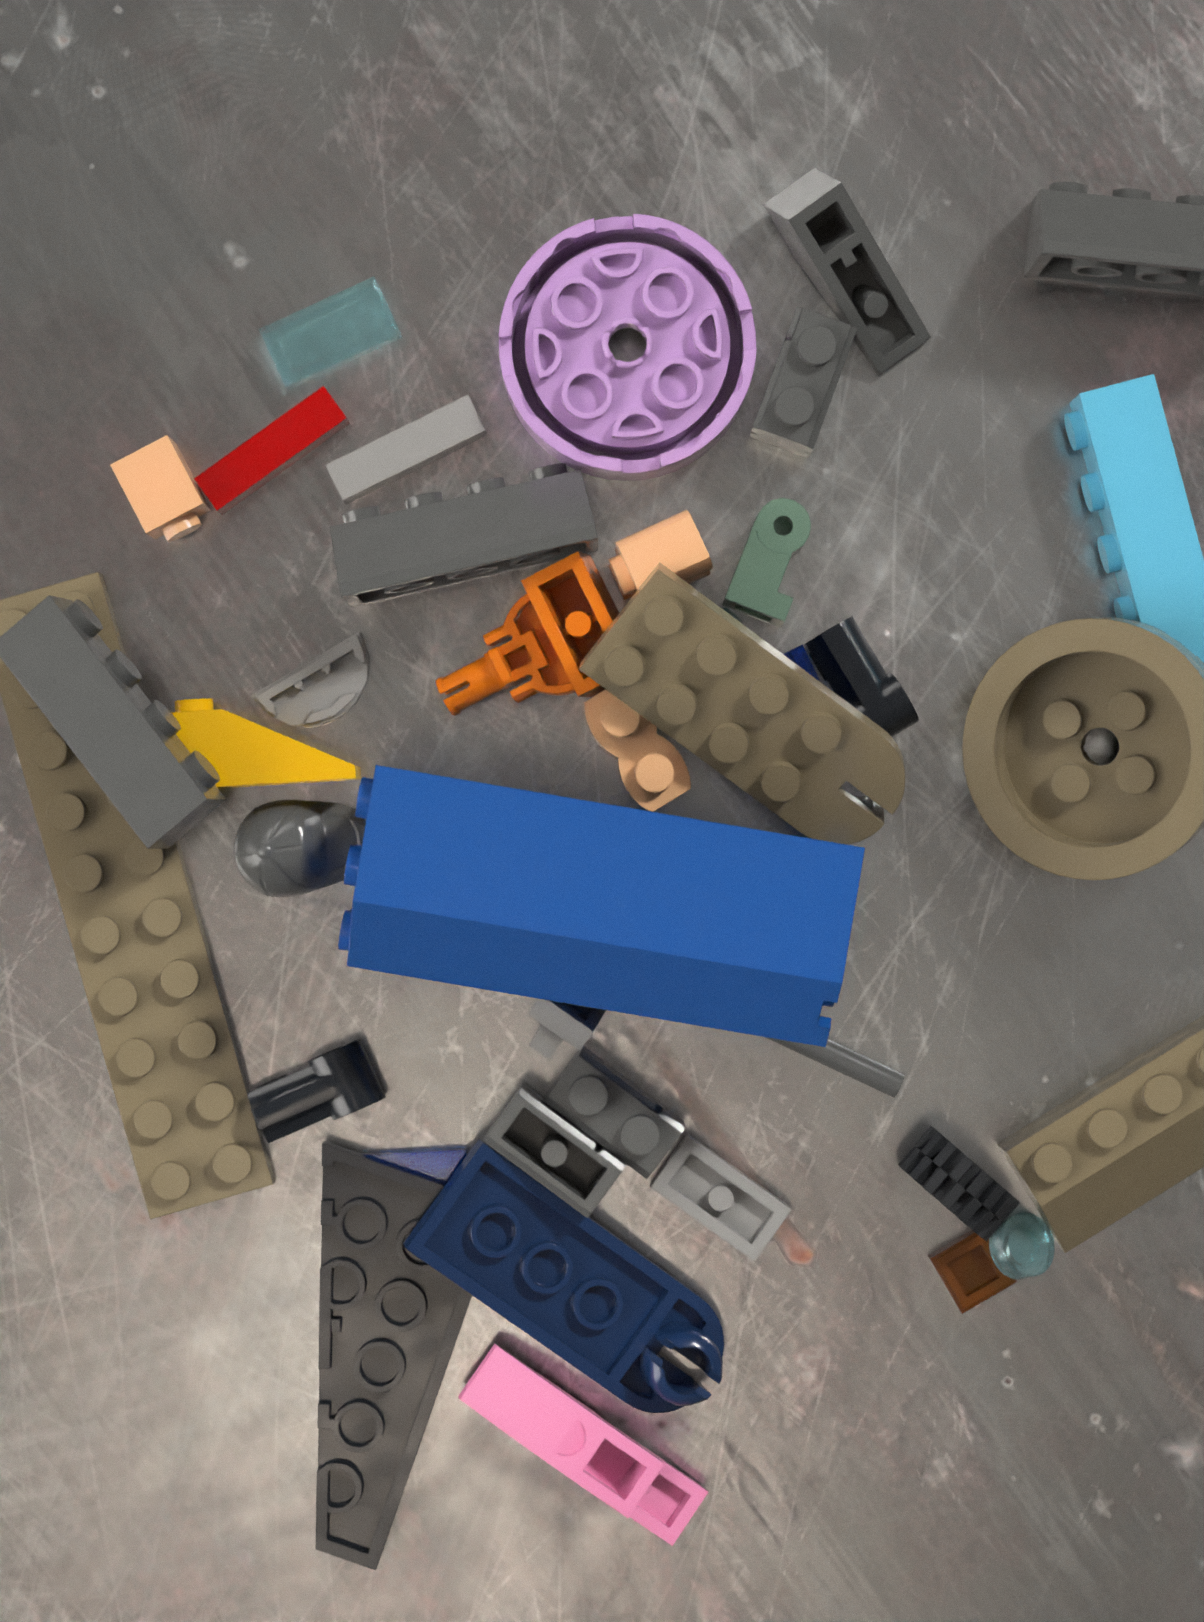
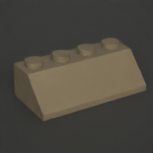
(1116, 1140)

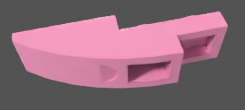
(582, 1445)

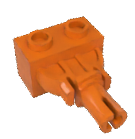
(550, 634)

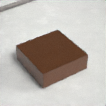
(969, 1271)

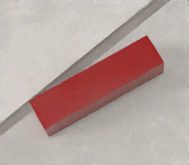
(272, 450)

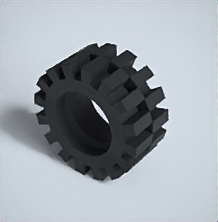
(958, 1183)

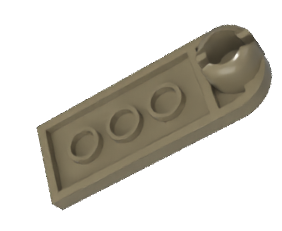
(748, 711)

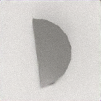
(320, 688)

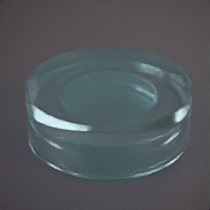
(1022, 1246)

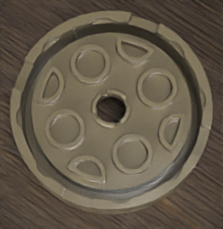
(1030, 736)

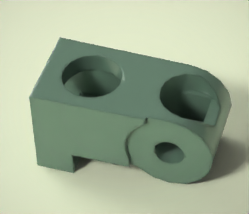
(774, 538)

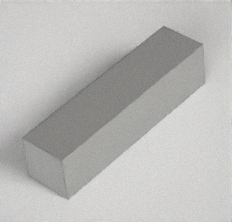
(406, 449)

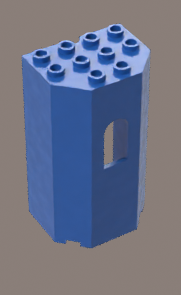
(599, 905)

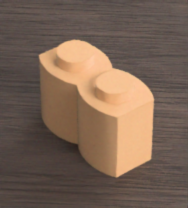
(671, 542)
(646, 761)

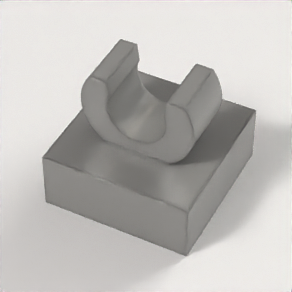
(561, 1023)

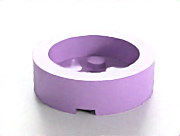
(613, 413)

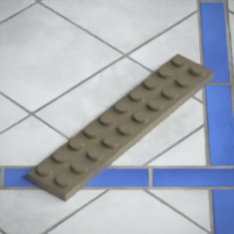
(139, 960)

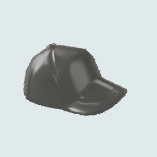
(296, 845)

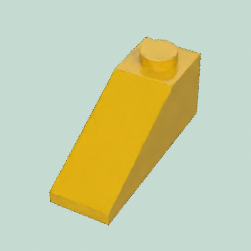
(251, 753)

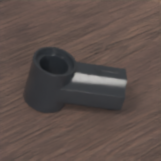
(859, 678)
(330, 1086)

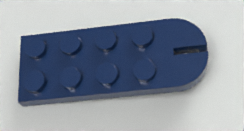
(569, 1283)

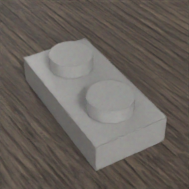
(720, 1197)

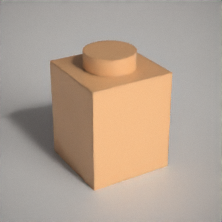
(161, 490)

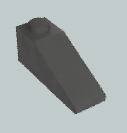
(847, 267)

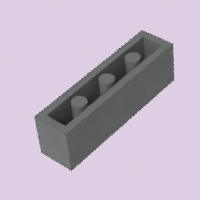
(110, 721)

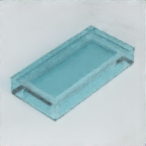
(330, 333)

